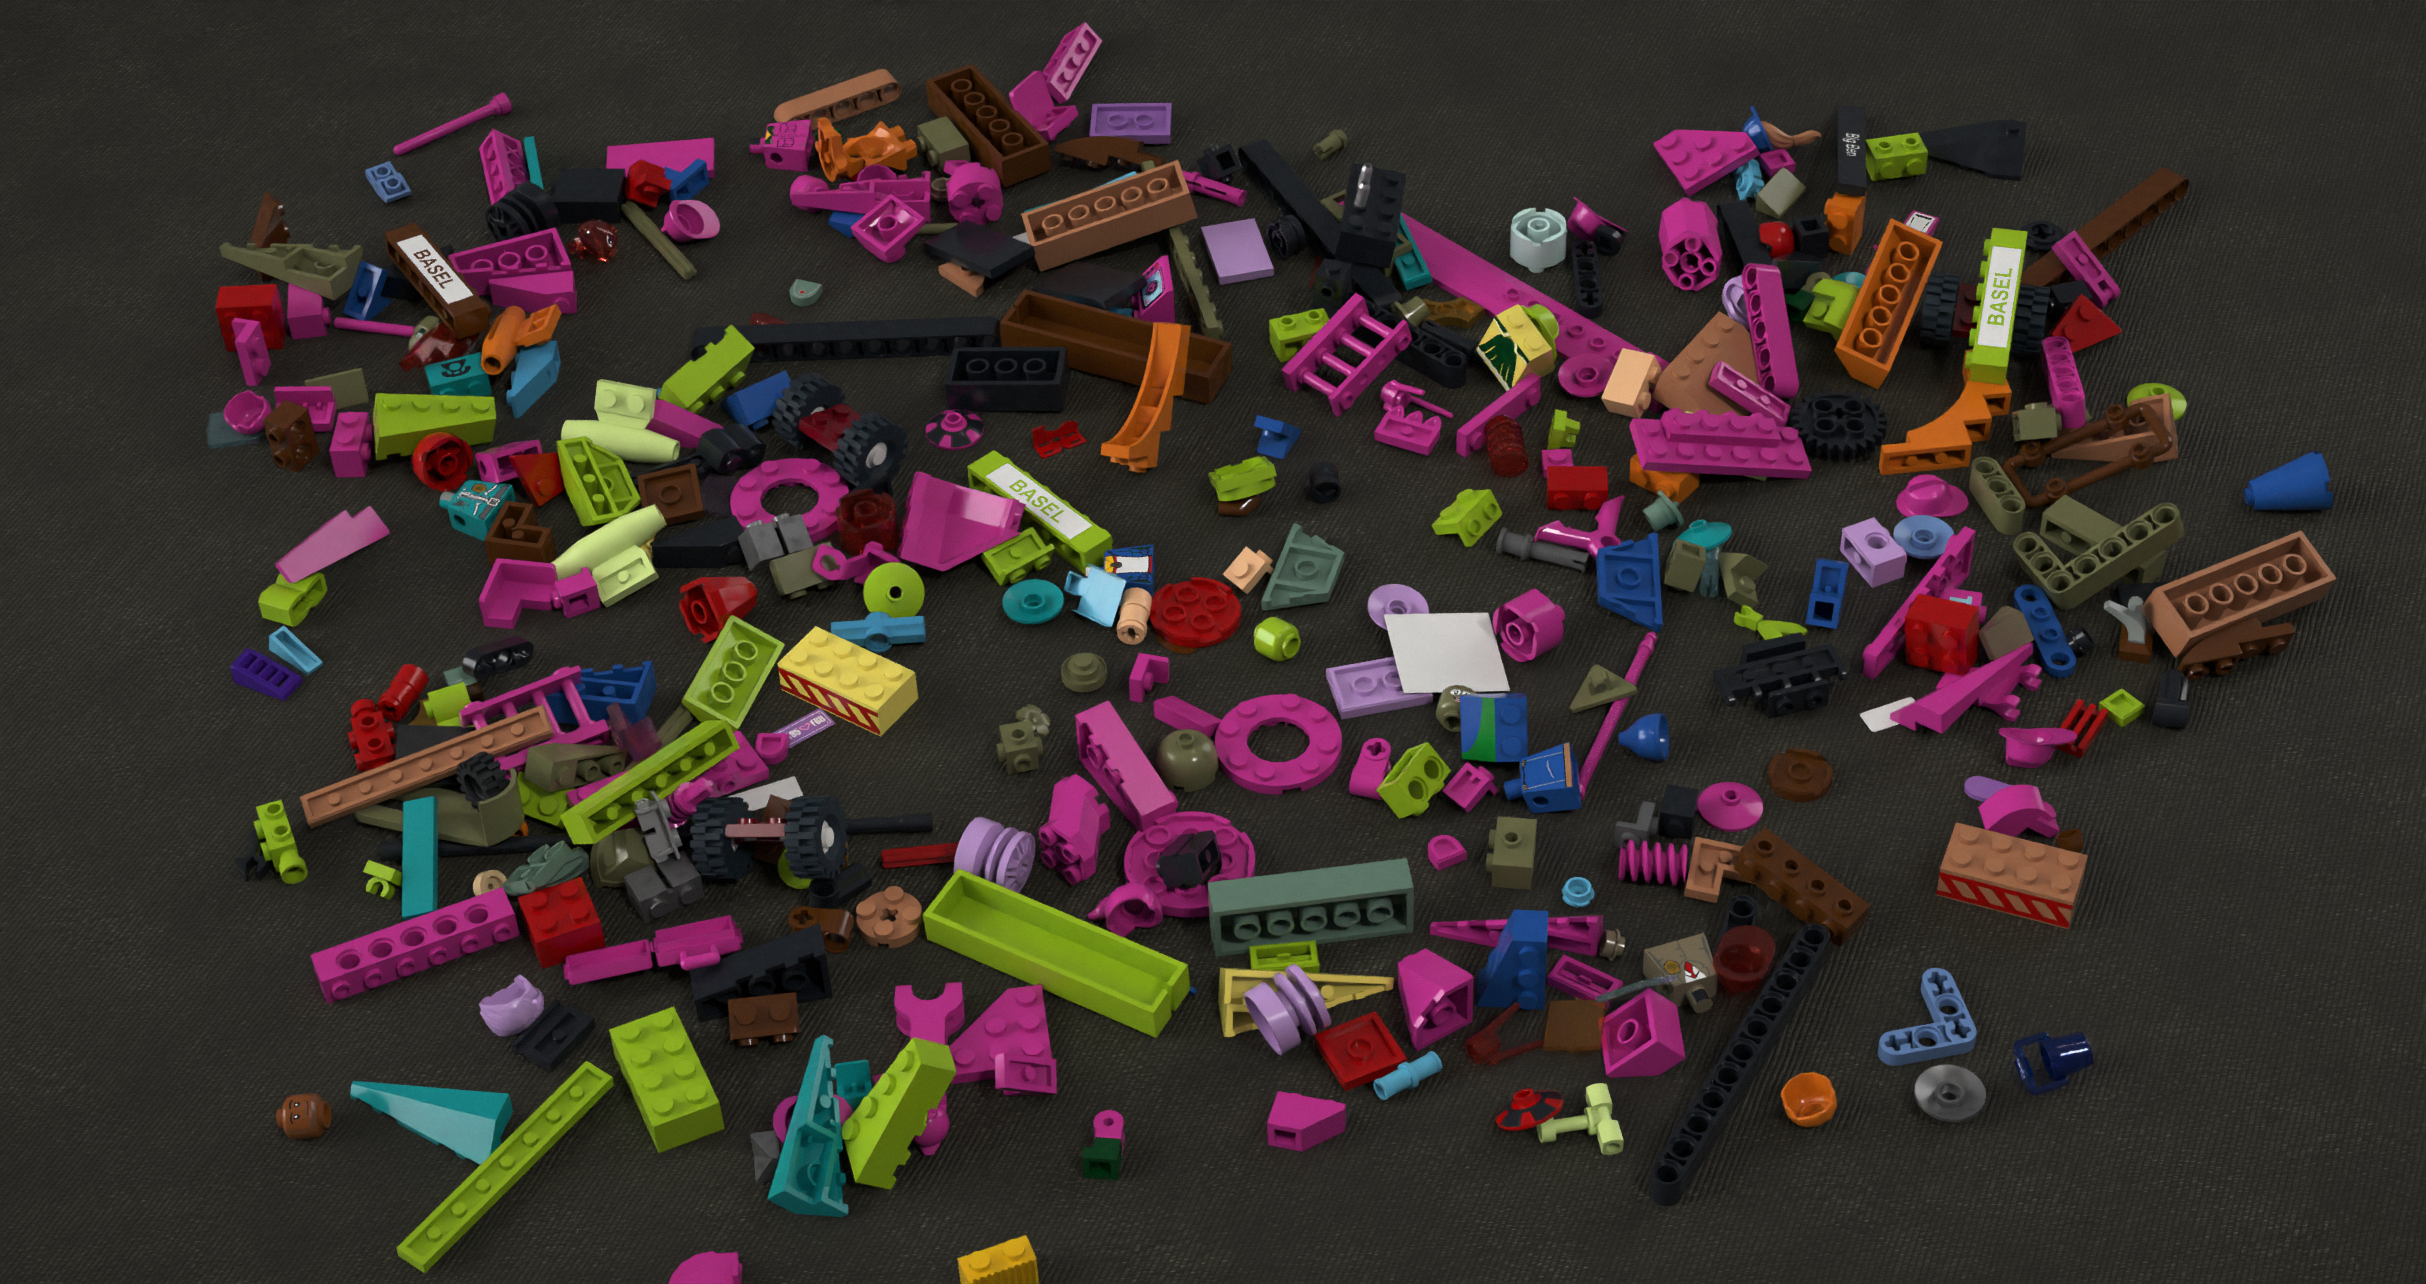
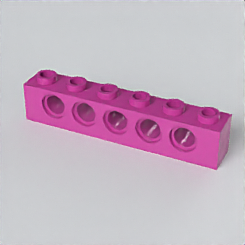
(415, 945)

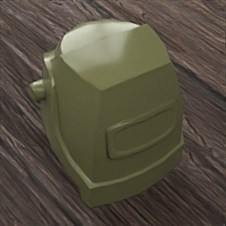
(619, 856)

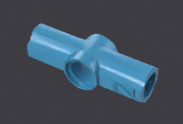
(881, 631)

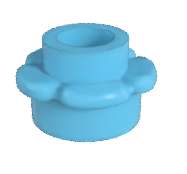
(1578, 892)

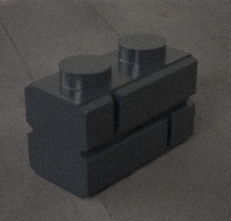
(1189, 859)

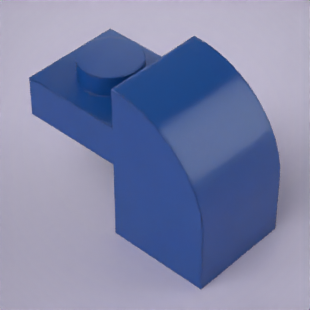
(1827, 593)

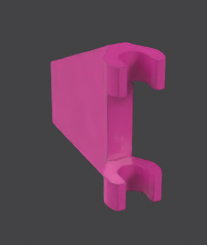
(2000, 699)

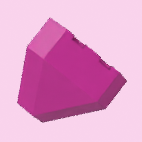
(953, 522)

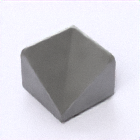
(766, 1154)

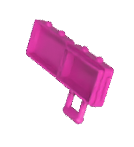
(689, 945)

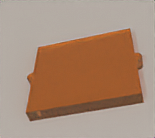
(1574, 1025)

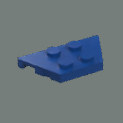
(1631, 581)

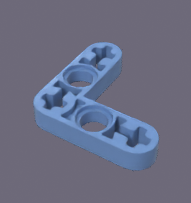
(1941, 1031)

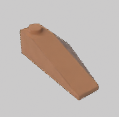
(2116, 445)

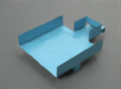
(1099, 593)

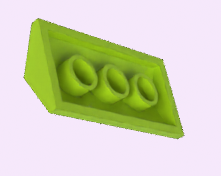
(732, 673)

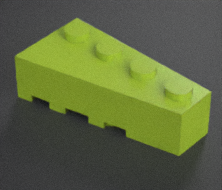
(407, 418)
(896, 1111)

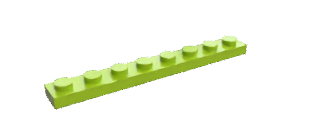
(504, 1167)

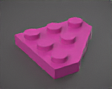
(1704, 156)
(1010, 1025)

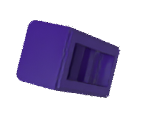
(251, 662)

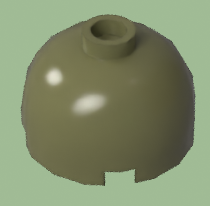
(1187, 760)

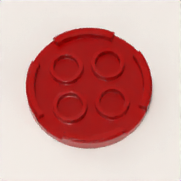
(1195, 612)

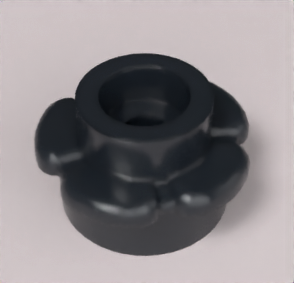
(2080, 640)

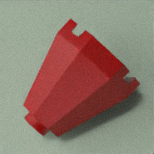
(713, 600)

